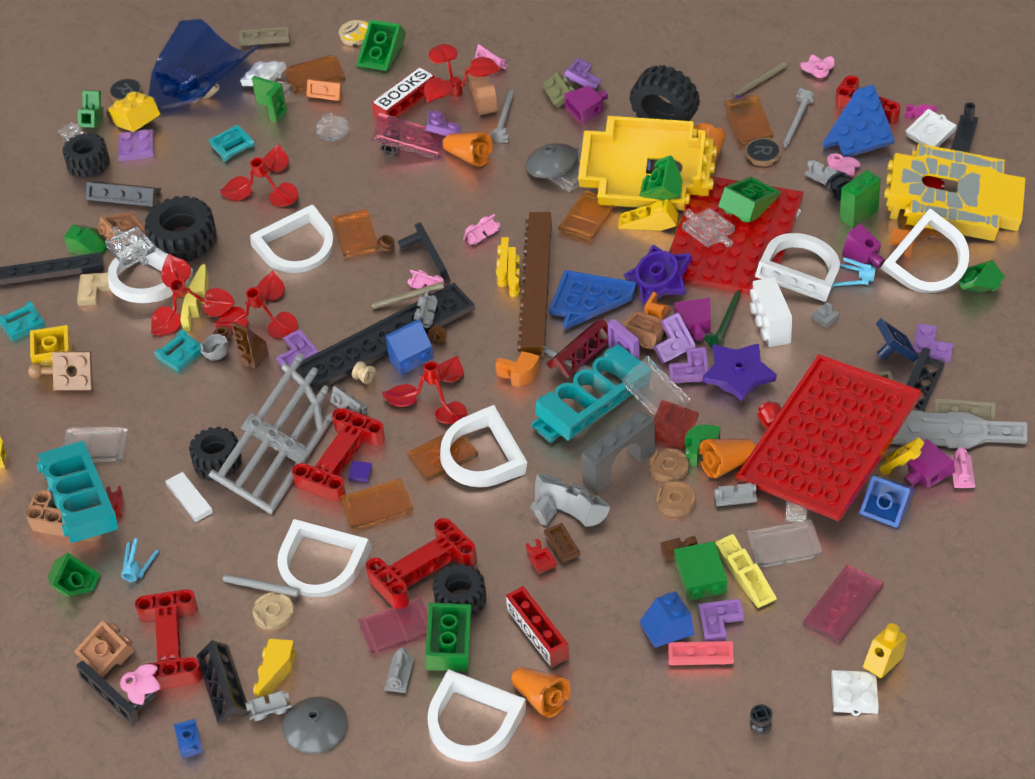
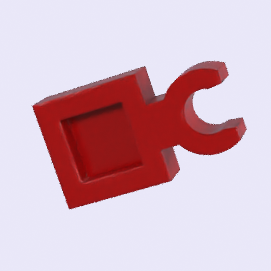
(116, 500)
(540, 558)

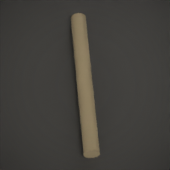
(759, 79)
(408, 295)

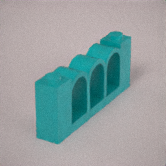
(568, 421)
(83, 523)

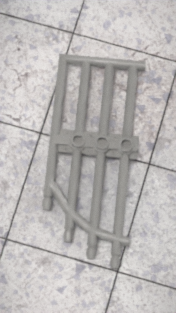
(276, 439)

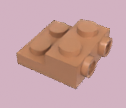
(124, 221)
(646, 328)
(104, 648)

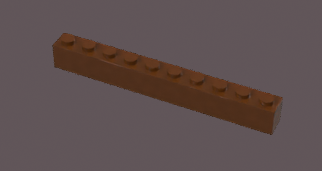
(536, 284)

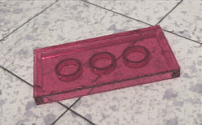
(408, 136)
(843, 604)

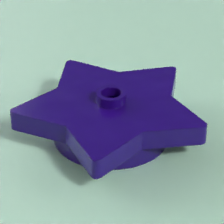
(660, 273)
(738, 370)

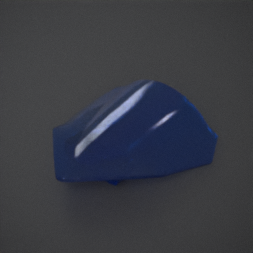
(192, 64)

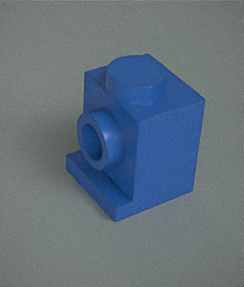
(188, 738)

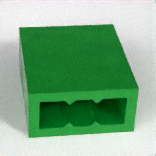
(860, 198)
(700, 571)

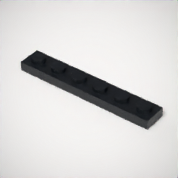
(51, 268)

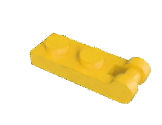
(502, 263)
(513, 272)
(902, 455)

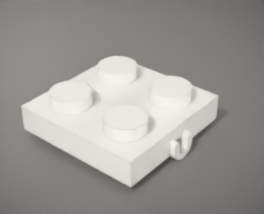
(266, 70)
(930, 129)
(854, 692)

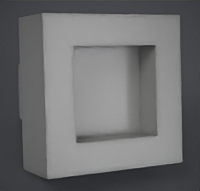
(825, 315)
(544, 510)

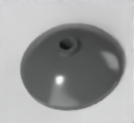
(552, 160)
(318, 733)

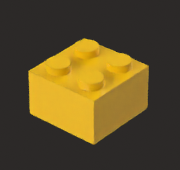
(134, 111)
(48, 340)

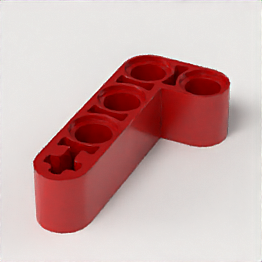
(851, 84)

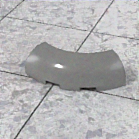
(572, 499)

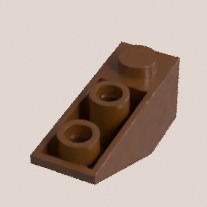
(250, 346)

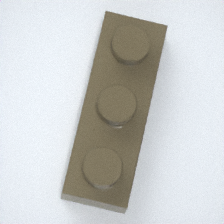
(264, 36)
(984, 410)

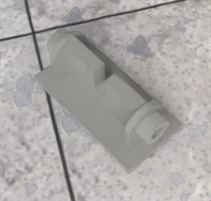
(818, 172)
(426, 303)
(343, 399)
(735, 495)
(399, 671)
(261, 708)

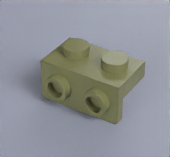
(556, 87)

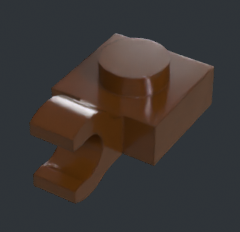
(668, 547)

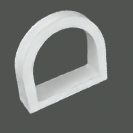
(944, 227)
(272, 232)
(794, 279)
(144, 295)
(484, 418)
(303, 529)
(483, 693)

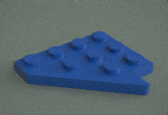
(861, 125)
(588, 295)

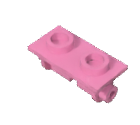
(484, 52)
(486, 225)
(421, 279)
(963, 473)

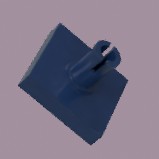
(895, 341)

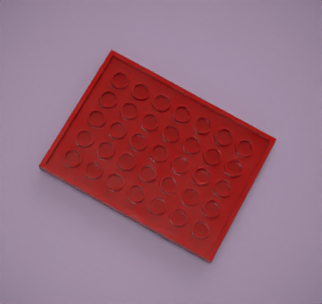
(734, 266)
(829, 436)

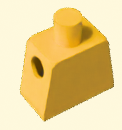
(891, 644)

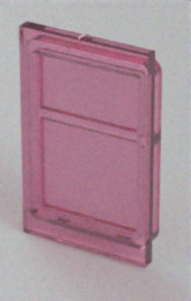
(395, 626)

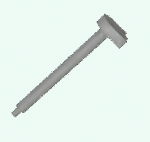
(805, 97)
(499, 135)

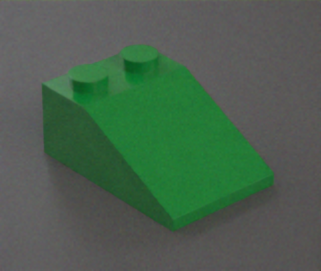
(381, 45)
(748, 198)

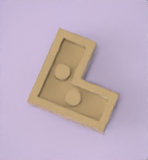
(90, 286)

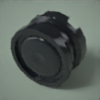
(835, 184)

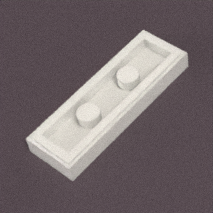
(189, 497)

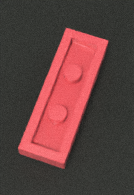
(701, 653)

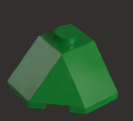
(663, 182)
(84, 240)
(982, 277)
(72, 576)

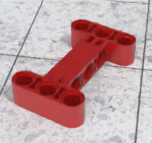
(325, 477)
(395, 579)
(165, 611)

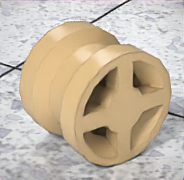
(363, 372)

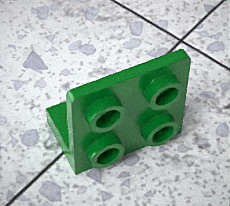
(270, 95)

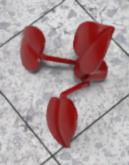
(437, 88)
(275, 161)
(174, 274)
(271, 289)
(448, 371)

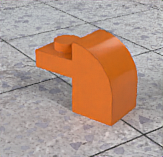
(520, 372)

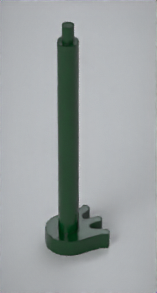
(717, 338)

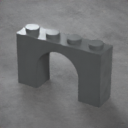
(597, 460)

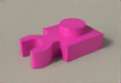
(912, 111)

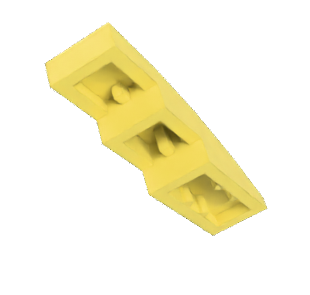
(191, 305)
(745, 571)

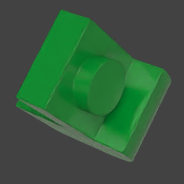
(92, 112)
(695, 437)

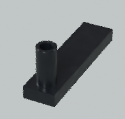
(965, 129)
(422, 236)
(110, 695)

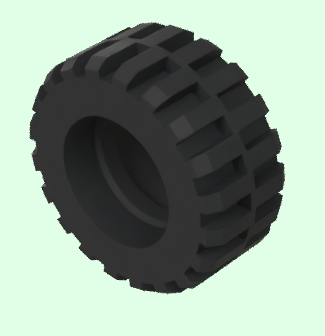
(672, 86)
(181, 213)

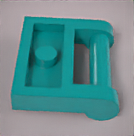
(229, 139)
(23, 325)
(182, 355)

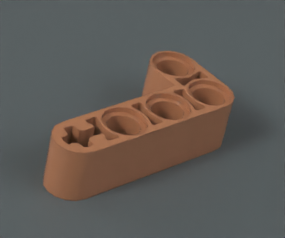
(483, 94)
(45, 517)

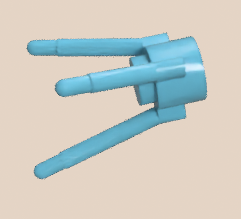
(866, 272)
(131, 568)

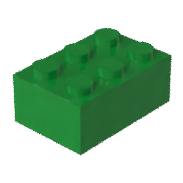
(448, 637)

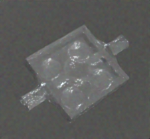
(708, 227)
(130, 246)

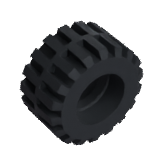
(86, 155)
(209, 442)
(459, 578)

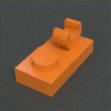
(324, 89)

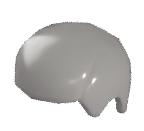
(215, 347)

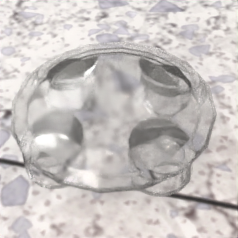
(331, 127)

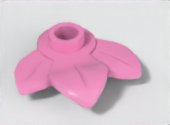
(818, 67)
(843, 164)
(142, 683)

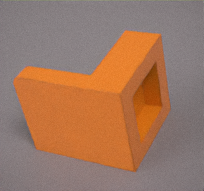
(898, 236)
(656, 309)

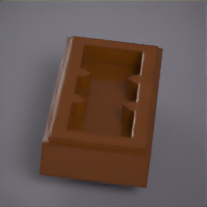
(562, 543)

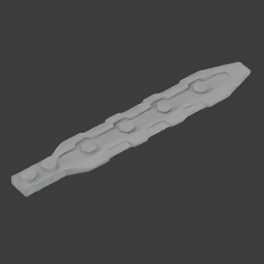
(958, 430)

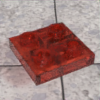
(673, 423)

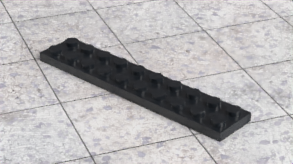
(371, 342)

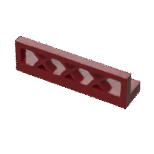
(576, 344)

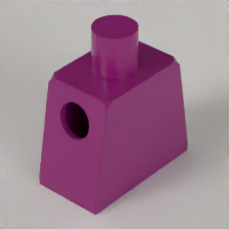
(585, 103)
(863, 247)
(696, 316)
(929, 466)

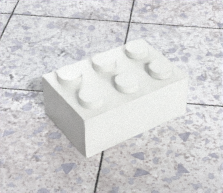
(771, 312)

